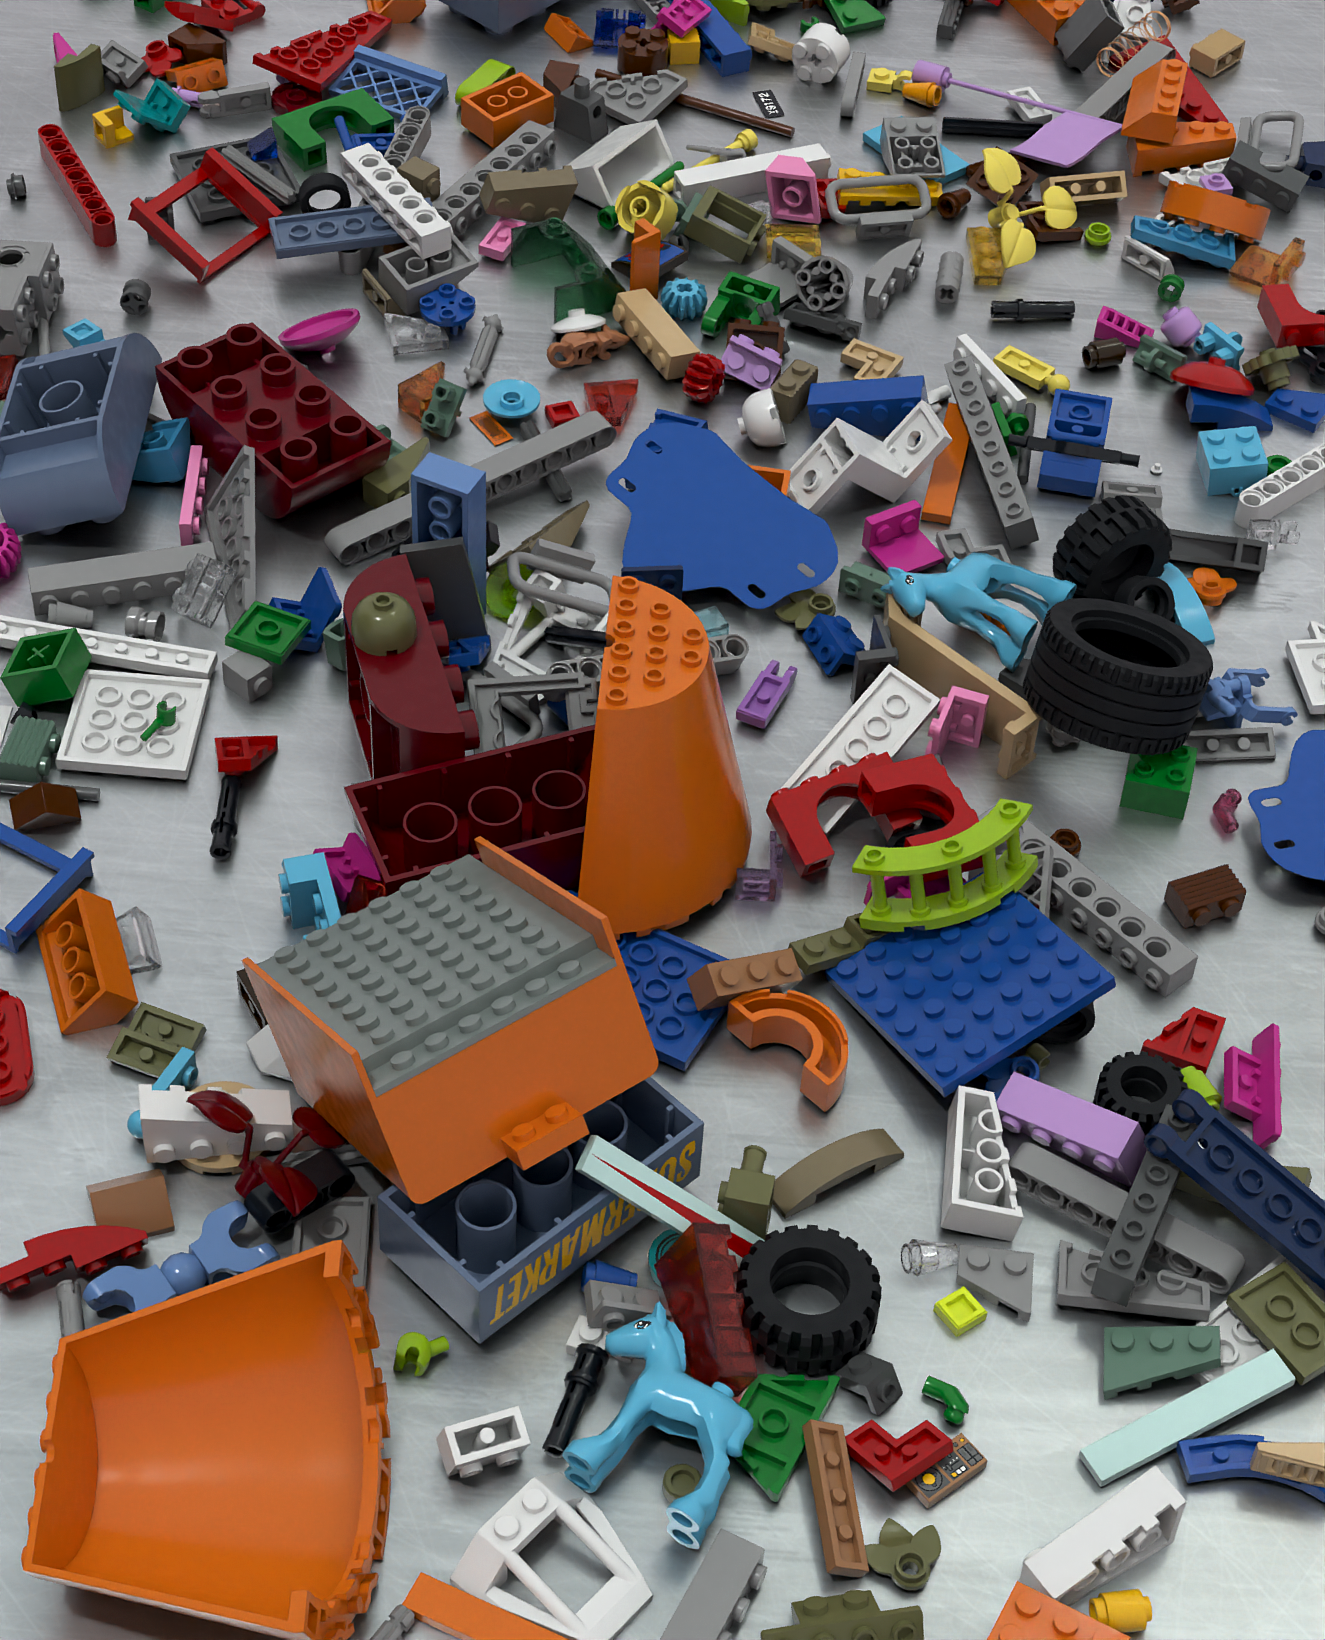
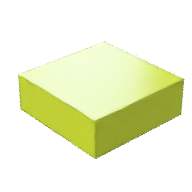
(960, 1311)

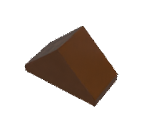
(44, 806)

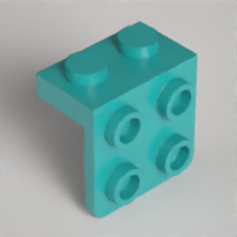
(160, 108)

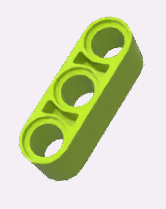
(488, 74)

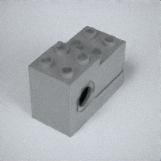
(27, 291)

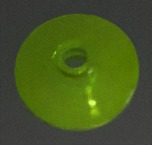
(500, 590)

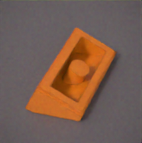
(567, 33)

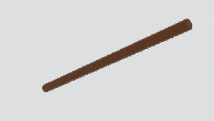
(717, 109)

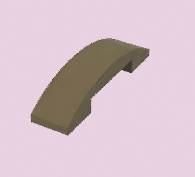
(831, 1165)

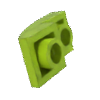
(733, 10)

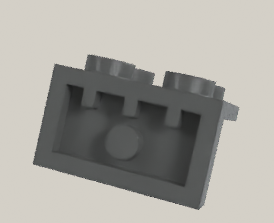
(872, 662)

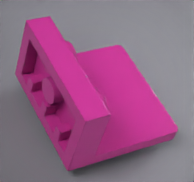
(682, 16)
(896, 540)

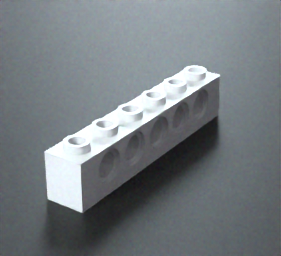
(396, 201)

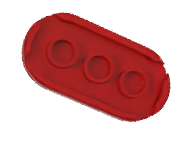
(15, 1050)

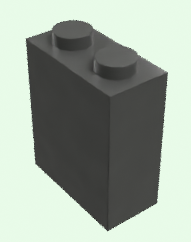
(1088, 32)

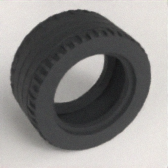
(1117, 676)

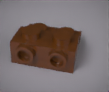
(764, 335)

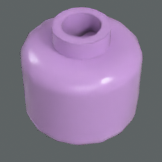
(1181, 326)

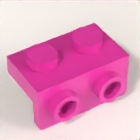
(347, 862)

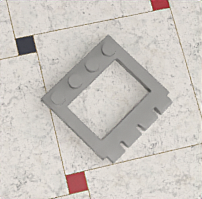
(486, 695)

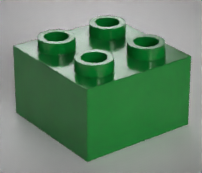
(46, 667)
(1159, 782)

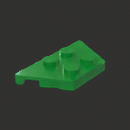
(778, 1413)

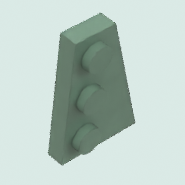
(1154, 1353)

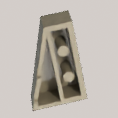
(529, 194)

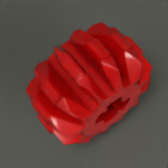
(703, 378)

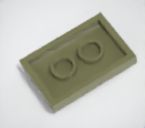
(1285, 1318)

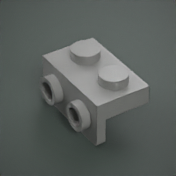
(121, 65)

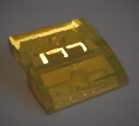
(803, 236)

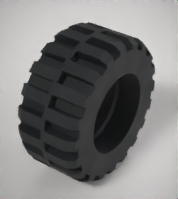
(1110, 546)
(818, 1260)

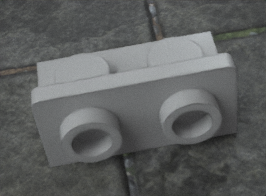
(616, 1305)

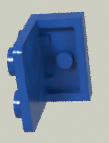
(318, 604)

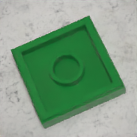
(268, 632)

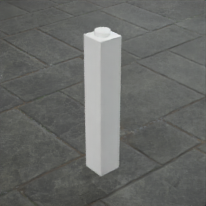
(744, 175)

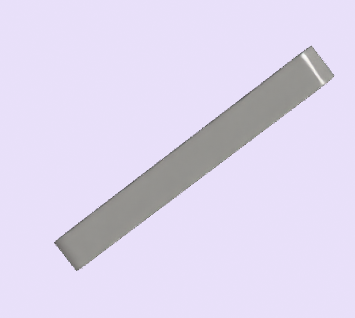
(407, 142)

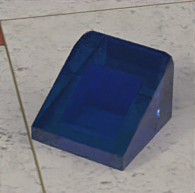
(263, 146)

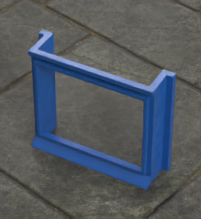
(69, 876)

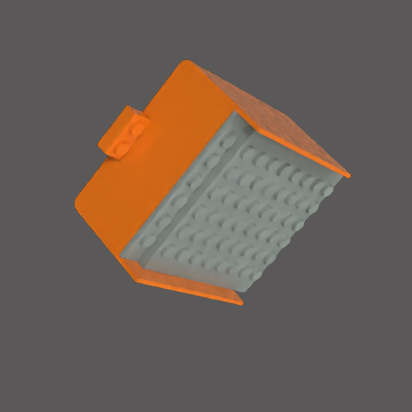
(458, 1022)

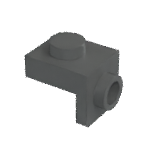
(872, 1379)

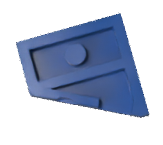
(1298, 408)
(468, 651)

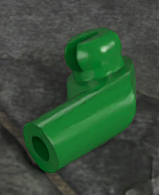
(950, 1396)

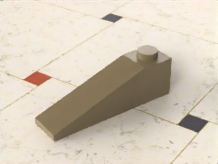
(560, 531)

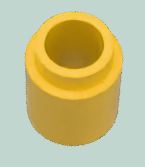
(1122, 1610)

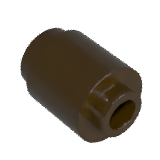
(1103, 353)

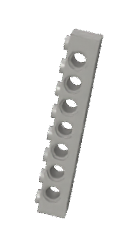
(520, 151)
(991, 452)
(1110, 917)

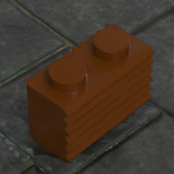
(1205, 896)

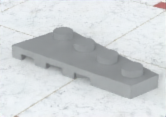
(1153, 1294)

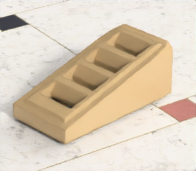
(1291, 1461)

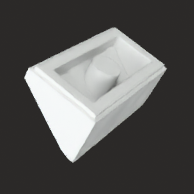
(1146, 258)

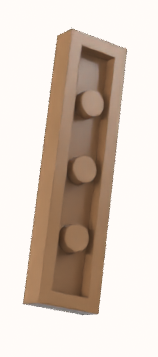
(835, 1499)

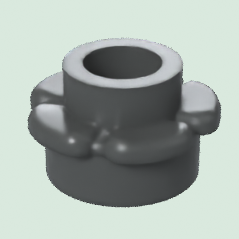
(16, 186)

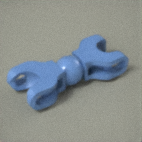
(208, 1261)

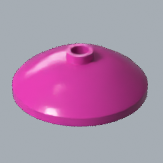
(321, 331)

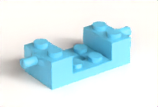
(308, 892)

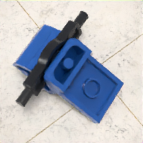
(1074, 444)

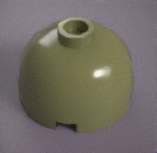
(383, 624)

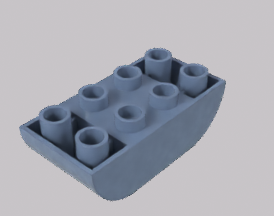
(74, 433)

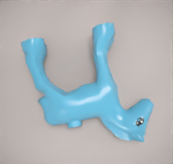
(972, 588)
(678, 1407)

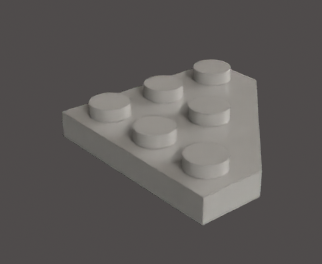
(637, 96)

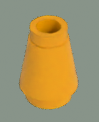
(925, 93)

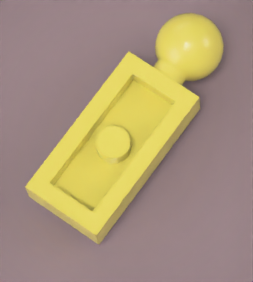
(1030, 370)

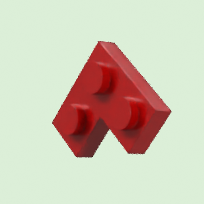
(900, 1459)

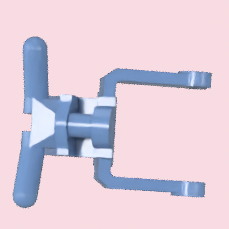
(1232, 701)

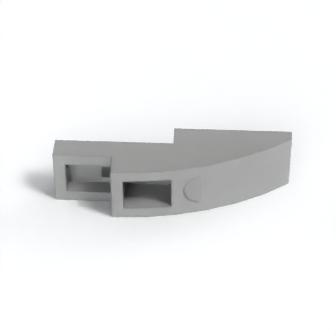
(891, 274)

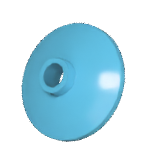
(511, 398)

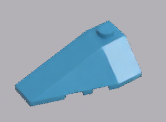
(164, 452)

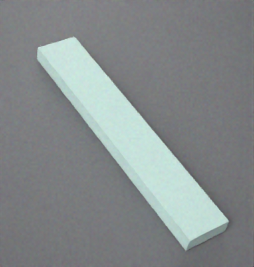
(1186, 1417)

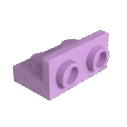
(751, 364)

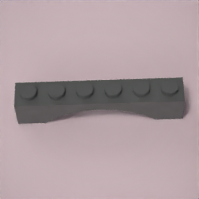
(1219, 551)

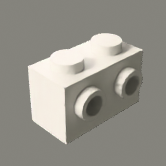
(482, 1441)

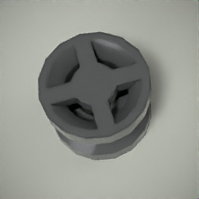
(130, 301)

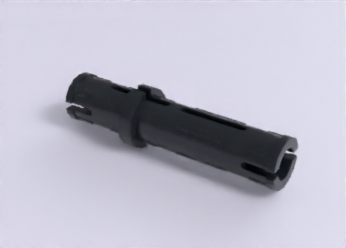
(1032, 309)
(224, 826)

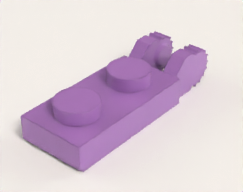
(765, 695)

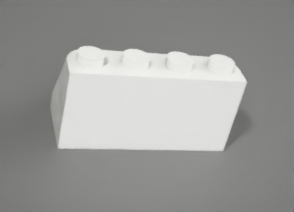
(621, 160)

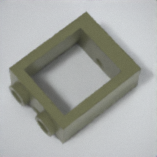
(732, 212)

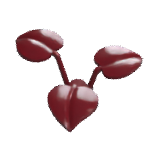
(287, 1183)

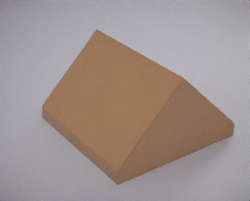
(133, 1202)

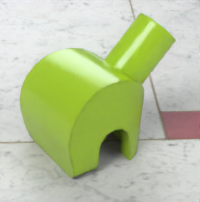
(417, 1350)

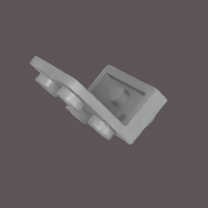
(781, 271)

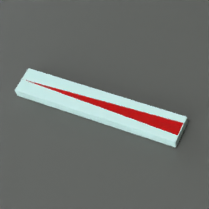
(655, 1193)

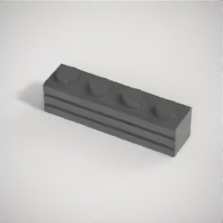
(949, 19)

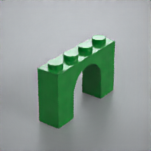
(299, 129)

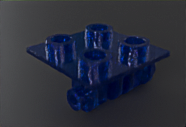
(610, 29)

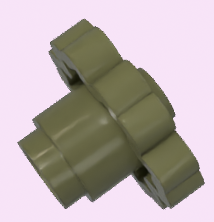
(1272, 366)

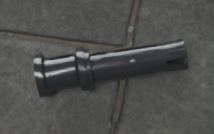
(579, 1385)

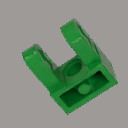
(738, 299)

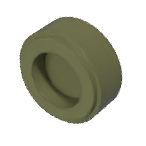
(680, 1481)

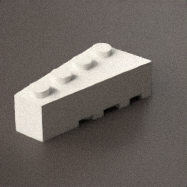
(181, 1131)
(977, 1177)
(1107, 1540)

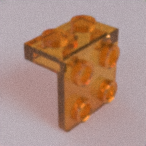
(1268, 268)

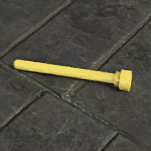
(746, 140)

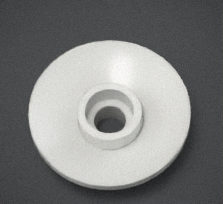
(577, 322)

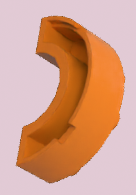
(1215, 209)
(802, 1024)

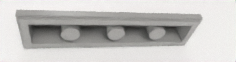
(1233, 744)

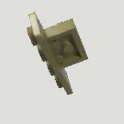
(849, 1618)

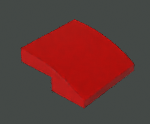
(198, 15)

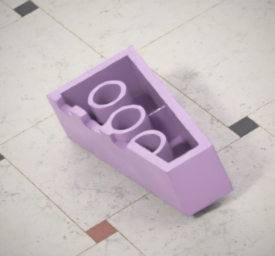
(1073, 1127)

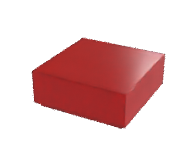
(560, 413)

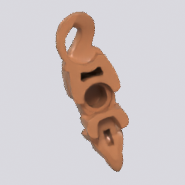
(583, 345)

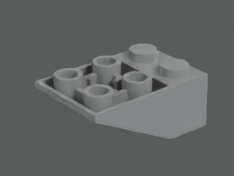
(912, 146)

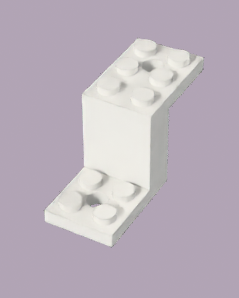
(878, 466)

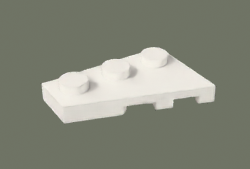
(1131, 12)

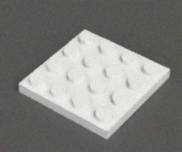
(116, 709)

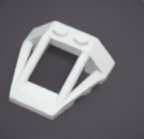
(509, 656)
(516, 1524)

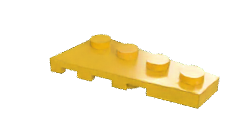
(888, 194)

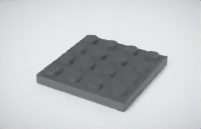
(212, 204)

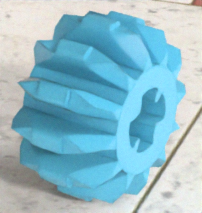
(684, 298)

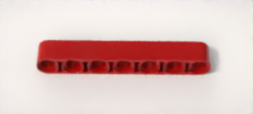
(77, 185)

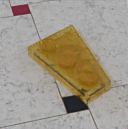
(985, 255)

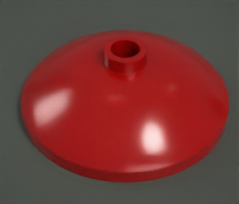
(1213, 376)

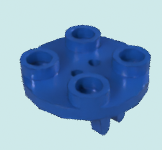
(448, 307)

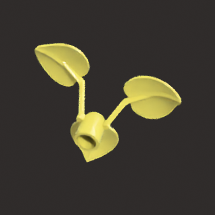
(1016, 241)

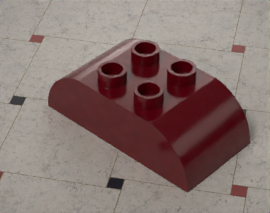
(516, 797)

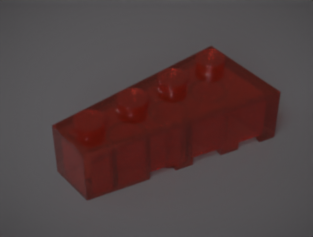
(706, 1308)

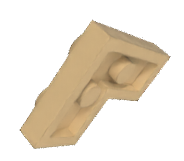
(763, 39)
(871, 360)

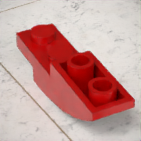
(85, 1246)

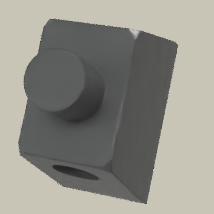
(582, 112)

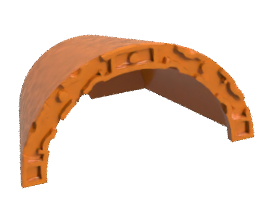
(664, 773)
(223, 1453)

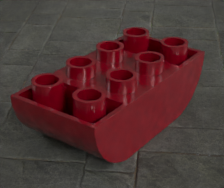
(261, 397)
(405, 699)

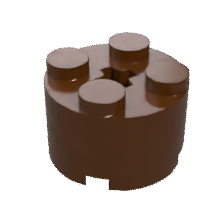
(642, 51)

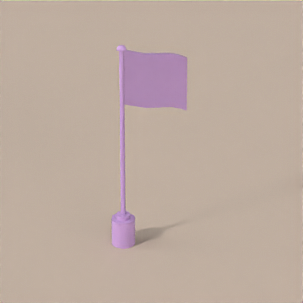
(1058, 142)

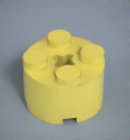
(646, 202)

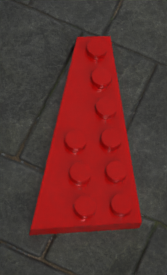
(1195, 100)

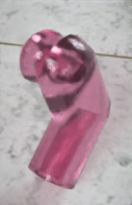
(1224, 809)

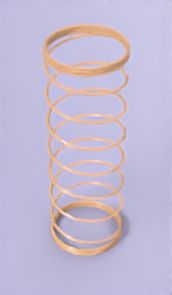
(1144, 24)

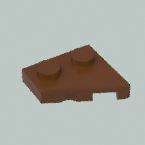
(1039, 228)

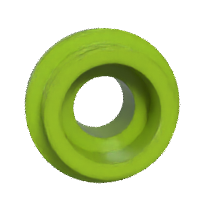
(1098, 234)

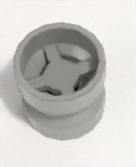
(145, 624)

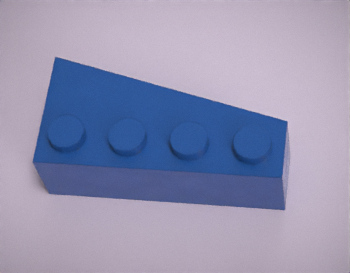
(867, 404)

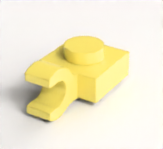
(886, 80)

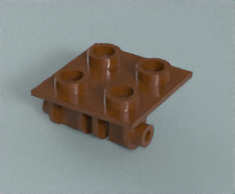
(980, 185)

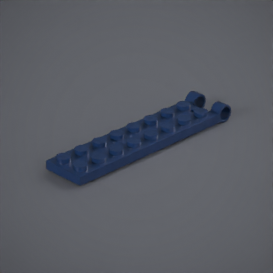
(1246, 1182)

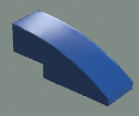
(1226, 410)

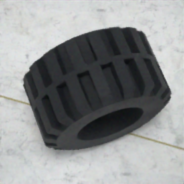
(1138, 1077)

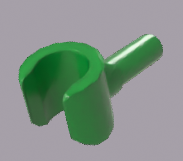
(163, 718)

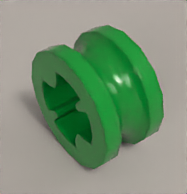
(1175, 281)

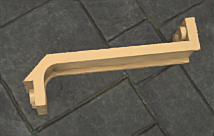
(938, 667)

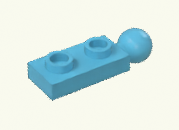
(180, 1071)

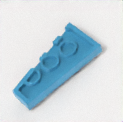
(1181, 239)

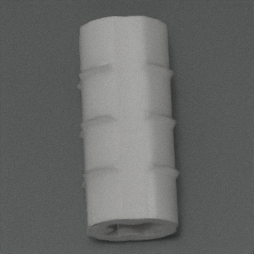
(949, 277)

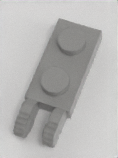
(235, 101)

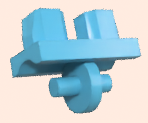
(1220, 345)

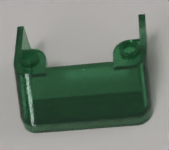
(595, 283)

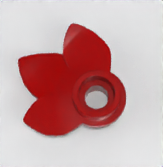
(160, 58)

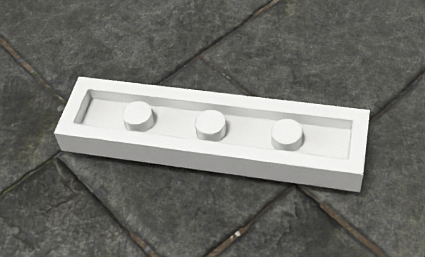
(994, 381)

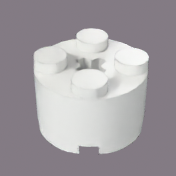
(820, 53)

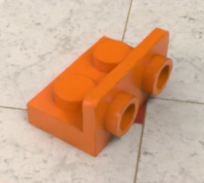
(199, 76)

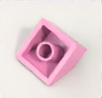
(793, 190)

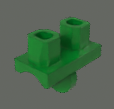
(1014, 424)

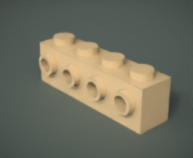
(654, 332)

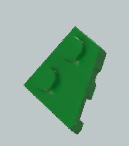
(854, 15)

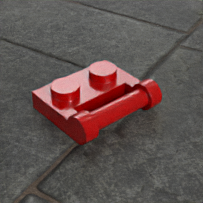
(232, 11)

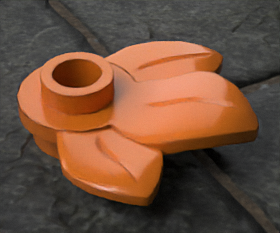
(1210, 587)

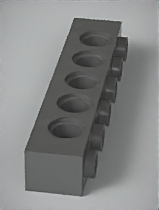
(1139, 1220)

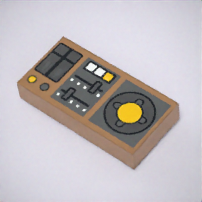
(948, 1472)

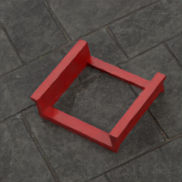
(233, 187)

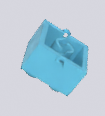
(1230, 459)

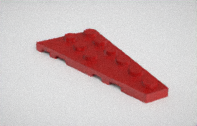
(323, 56)

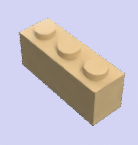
(1090, 188)

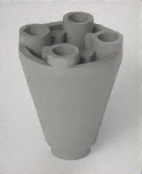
(823, 283)

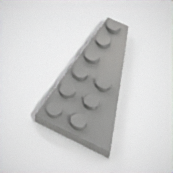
(232, 531)

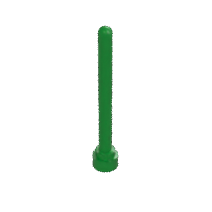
(608, 218)

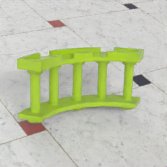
(962, 901)

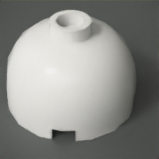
(762, 420)

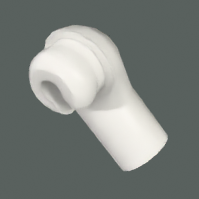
(938, 395)

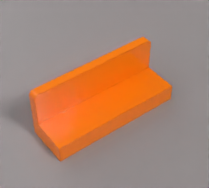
(645, 257)

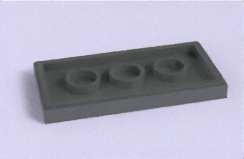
(452, 585)

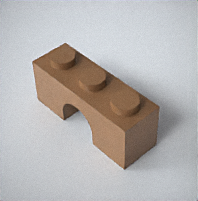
(725, 980)

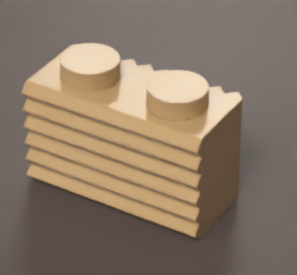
(1216, 52)

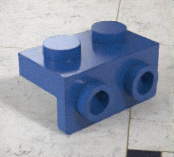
(832, 642)

